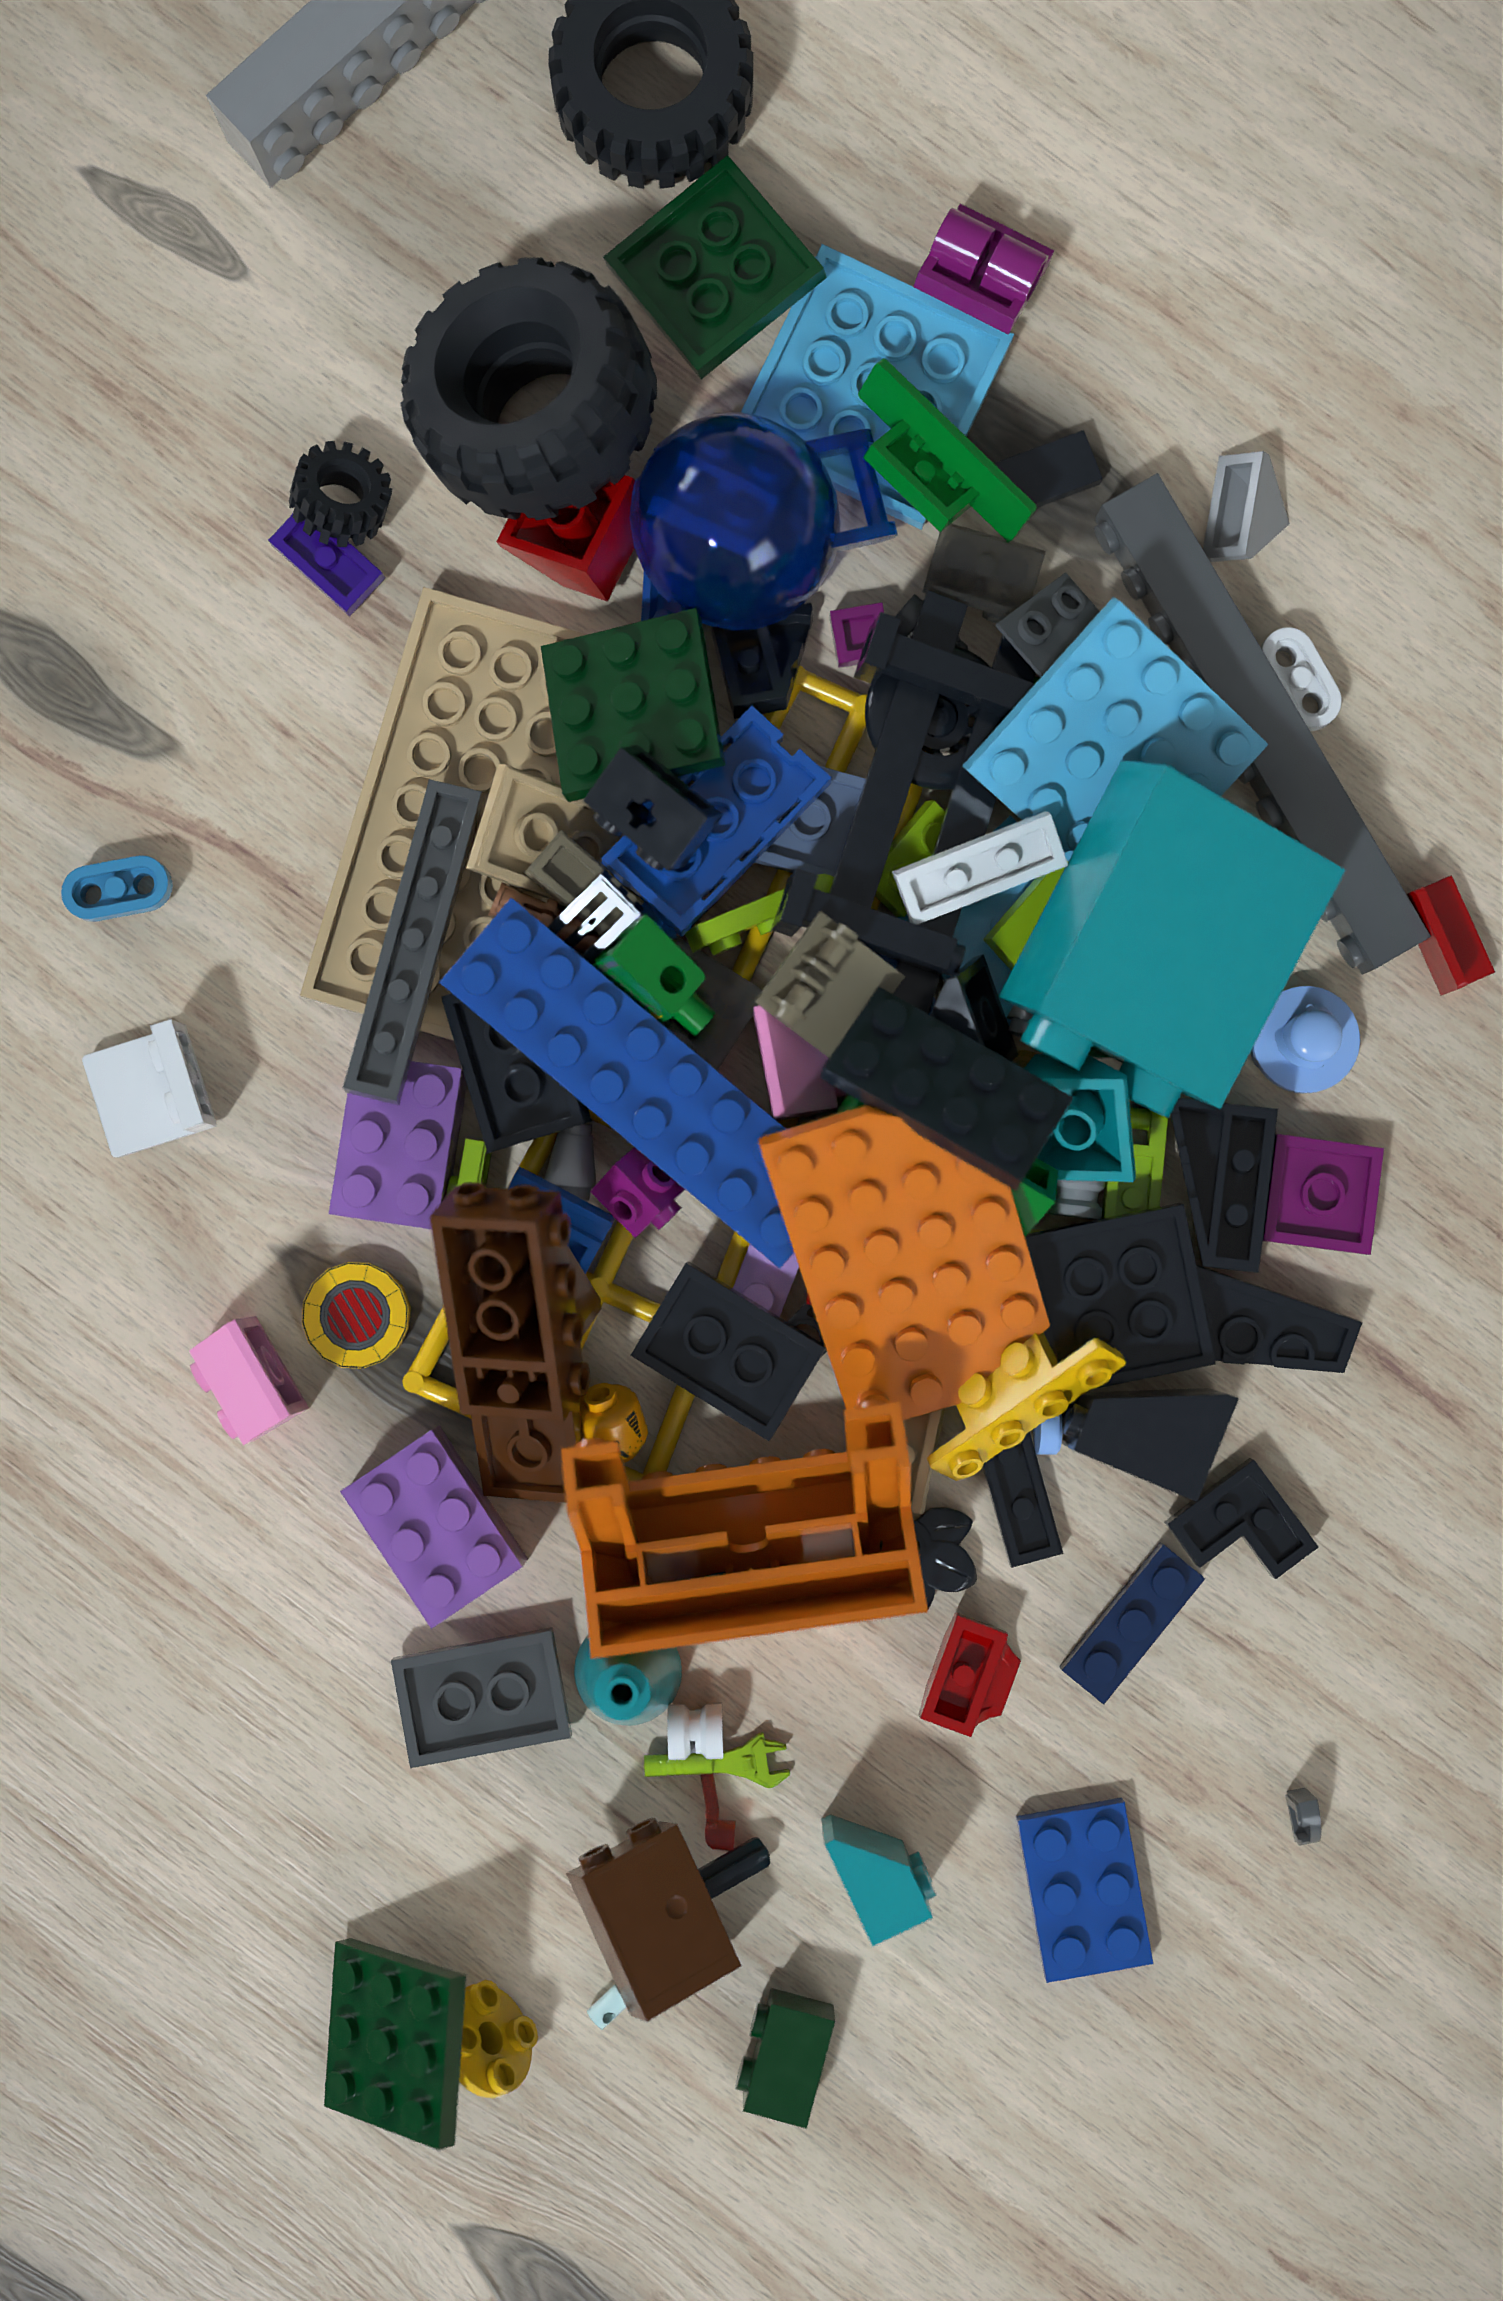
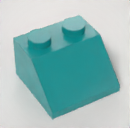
(1096, 1130)
(880, 1878)

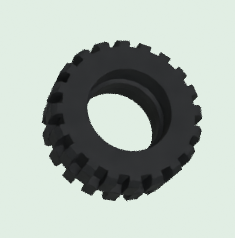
(651, 141)

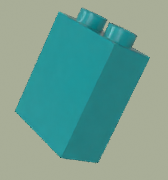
(1168, 937)

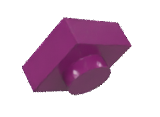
(850, 631)

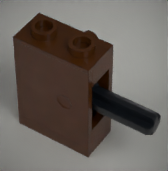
(659, 1915)

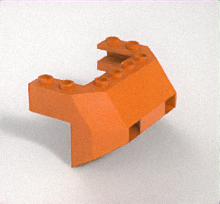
(786, 1532)

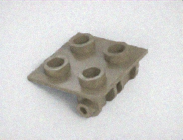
(826, 983)

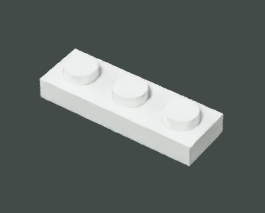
(980, 868)

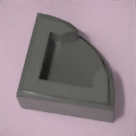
(1304, 1816)

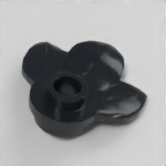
(942, 1560)

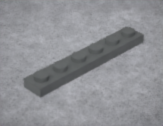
(413, 942)

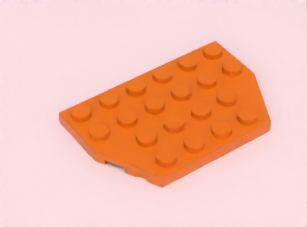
(902, 1257)

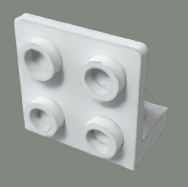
(149, 1090)

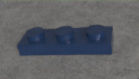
(1132, 1623)

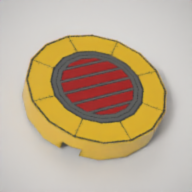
(356, 1315)

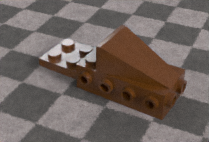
(515, 1331)

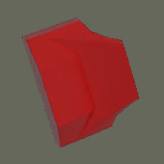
(969, 1676)

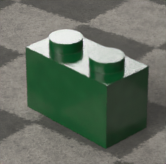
(787, 2057)

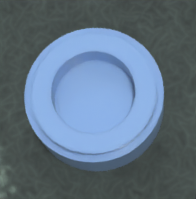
(1048, 1436)

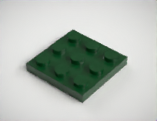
(715, 267)
(630, 689)
(395, 2042)

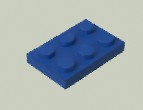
(1084, 1890)

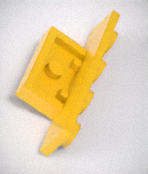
(1019, 1398)

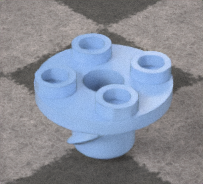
(1307, 1041)

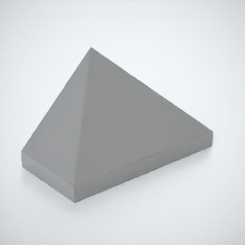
(1243, 508)

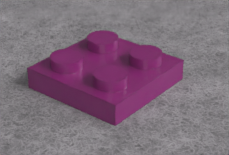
(1323, 1194)

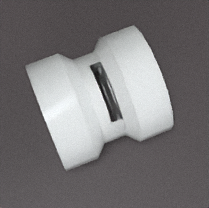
(695, 1731)

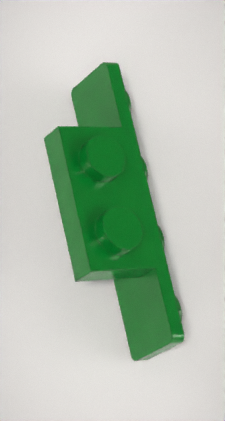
(935, 461)

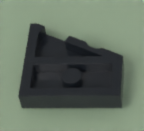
(763, 662)

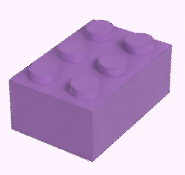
(400, 1156)
(435, 1526)

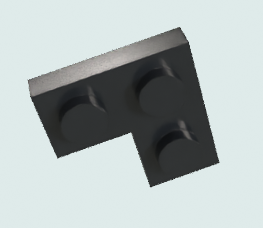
(1244, 1507)

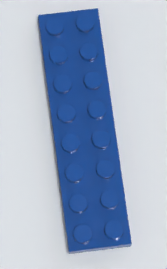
(625, 1070)

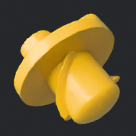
(494, 2041)

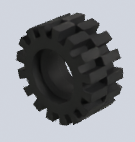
(345, 470)

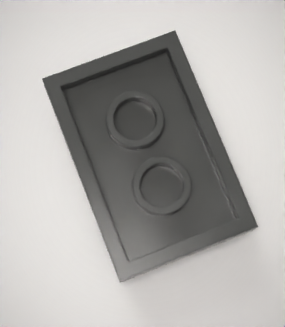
(481, 1697)

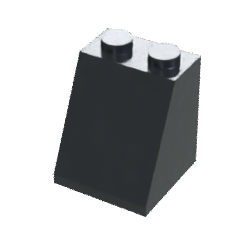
(1152, 1433)

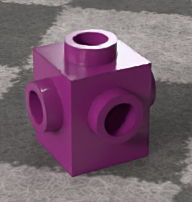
(638, 1193)

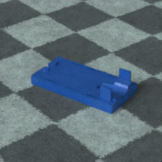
(753, 794)

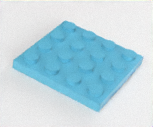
(838, 338)
(1103, 703)

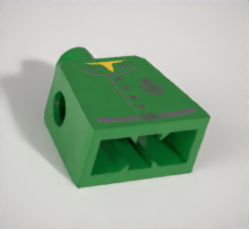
(642, 961)

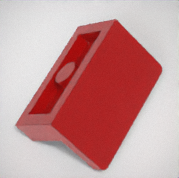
(1454, 949)

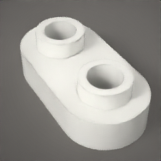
(1305, 676)

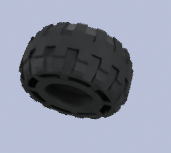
(495, 340)

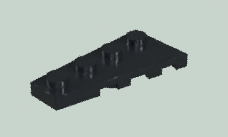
(1273, 1328)

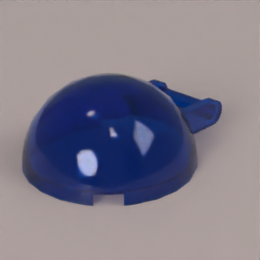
(747, 517)

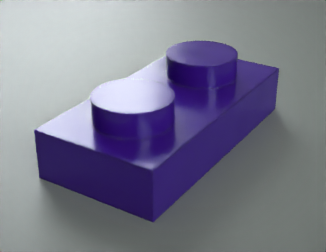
(336, 571)

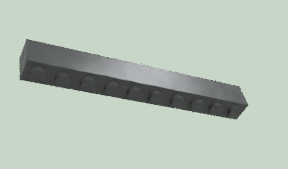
(1291, 774)

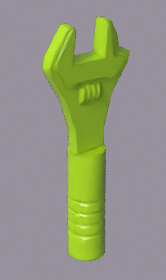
(743, 1761)

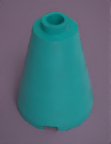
(651, 1678)

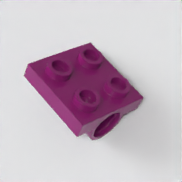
(983, 267)

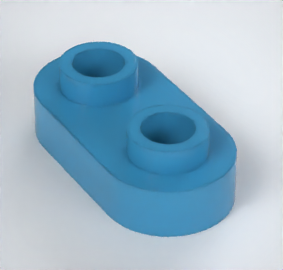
(118, 886)

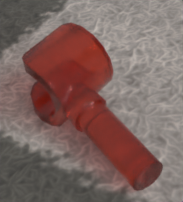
(718, 1832)

